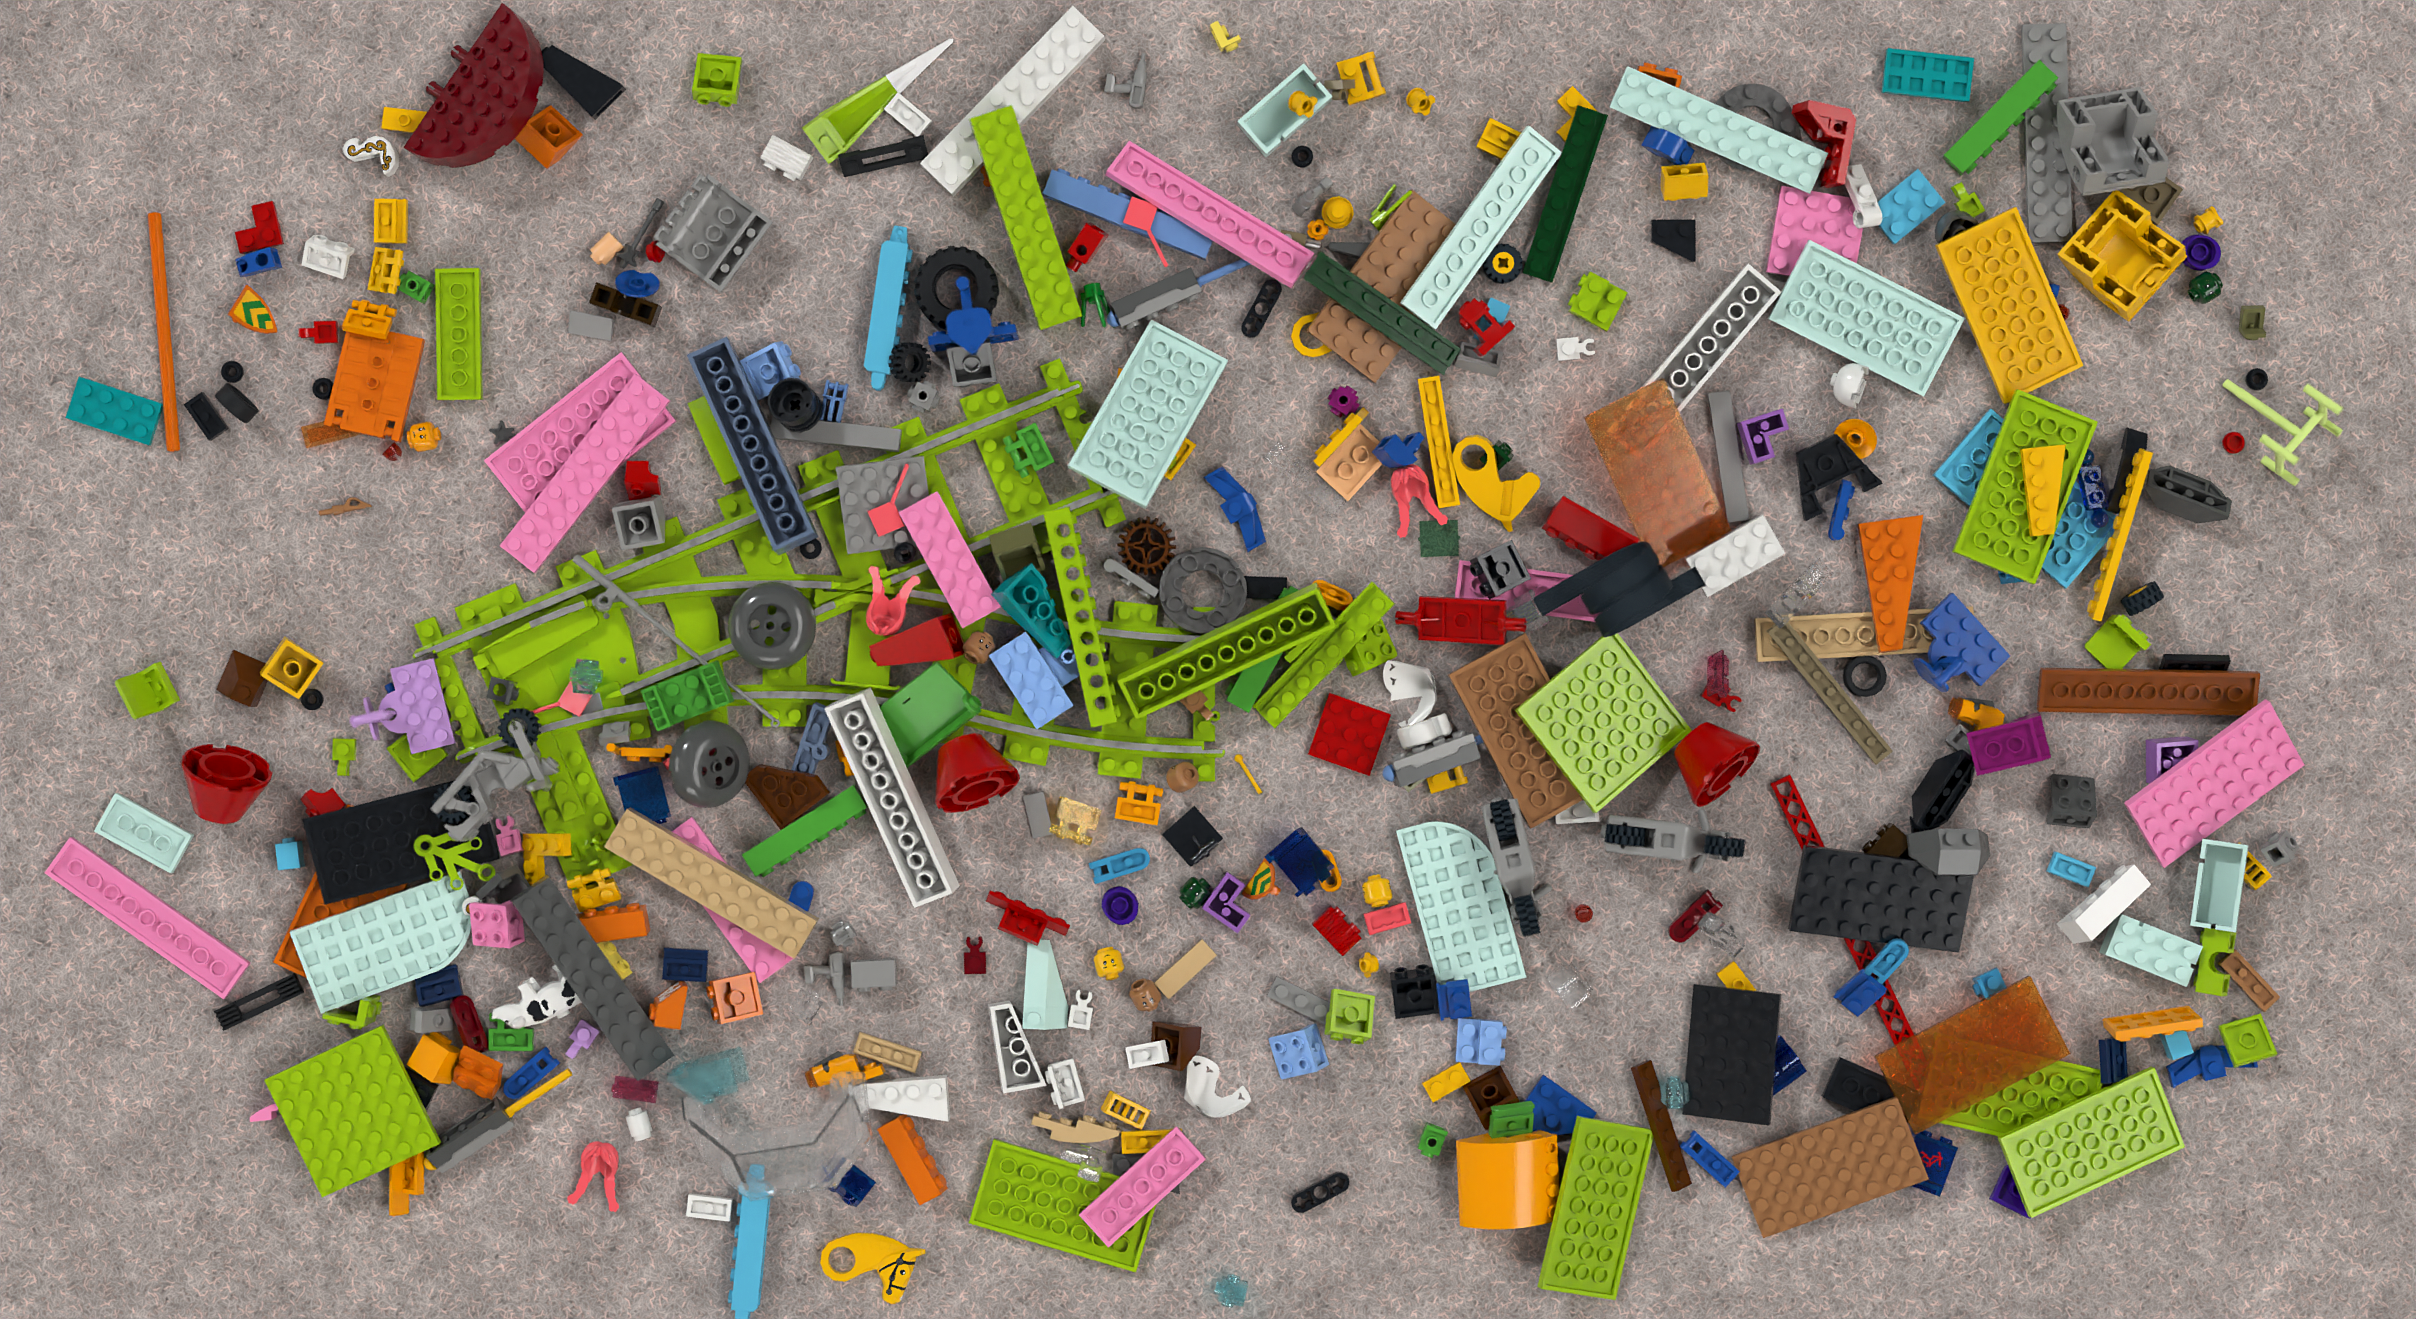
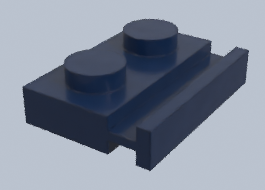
(685, 964)
(439, 986)
(2112, 1060)

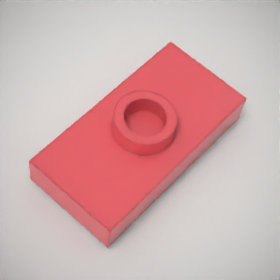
(1387, 918)

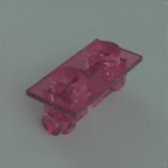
(1716, 670)
(631, 1089)

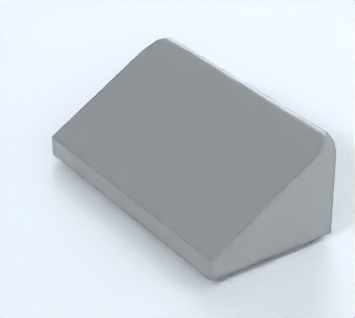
(591, 325)
(1469, 360)
(1038, 814)

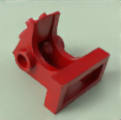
(1470, 313)

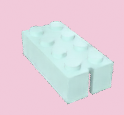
(1273, 119)
(2219, 885)
(2150, 949)

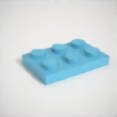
(1908, 206)

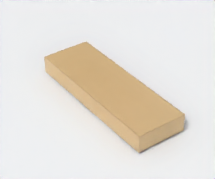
(1185, 969)
(887, 1052)

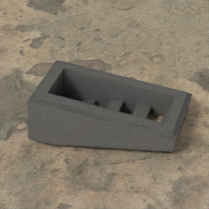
(1351, 249)

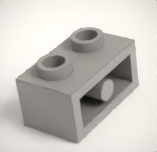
(874, 973)

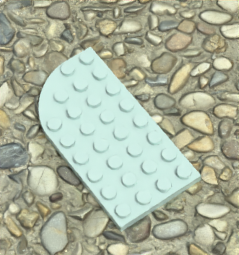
(1460, 905)
(383, 942)

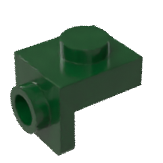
(1503, 454)

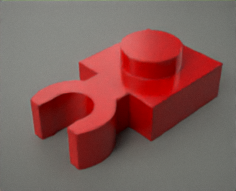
(1717, 701)

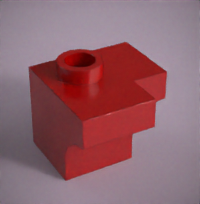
(640, 481)
(321, 802)

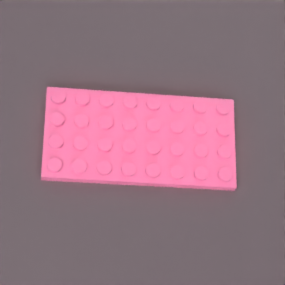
(542, 448)
(2214, 783)

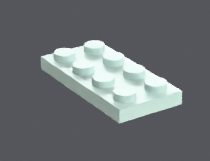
(144, 833)

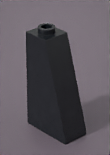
(585, 84)

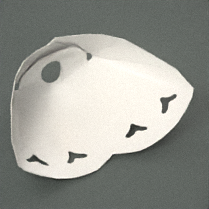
(1409, 683)
(1201, 1090)

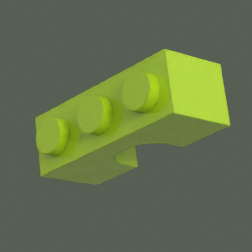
(2209, 979)

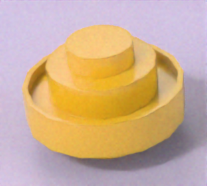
(1337, 212)

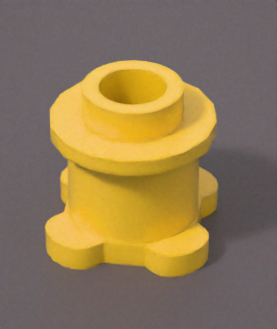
(1420, 101)
(1302, 103)
(2207, 221)

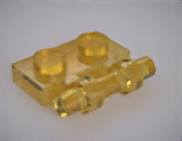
(1077, 814)

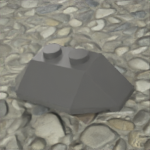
(2187, 495)
(1950, 851)

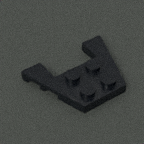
(1825, 464)

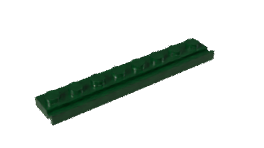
(1564, 194)
(1381, 313)

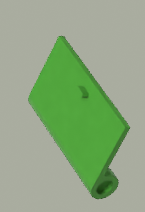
(930, 715)

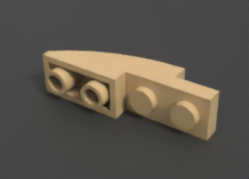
(1085, 1130)

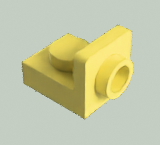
(1220, 35)

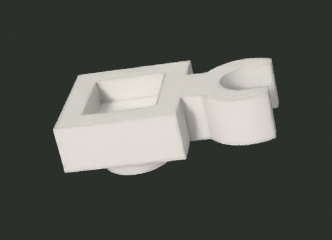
(1571, 348)
(1080, 1014)

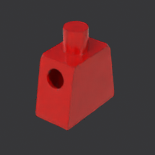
(1092, 238)

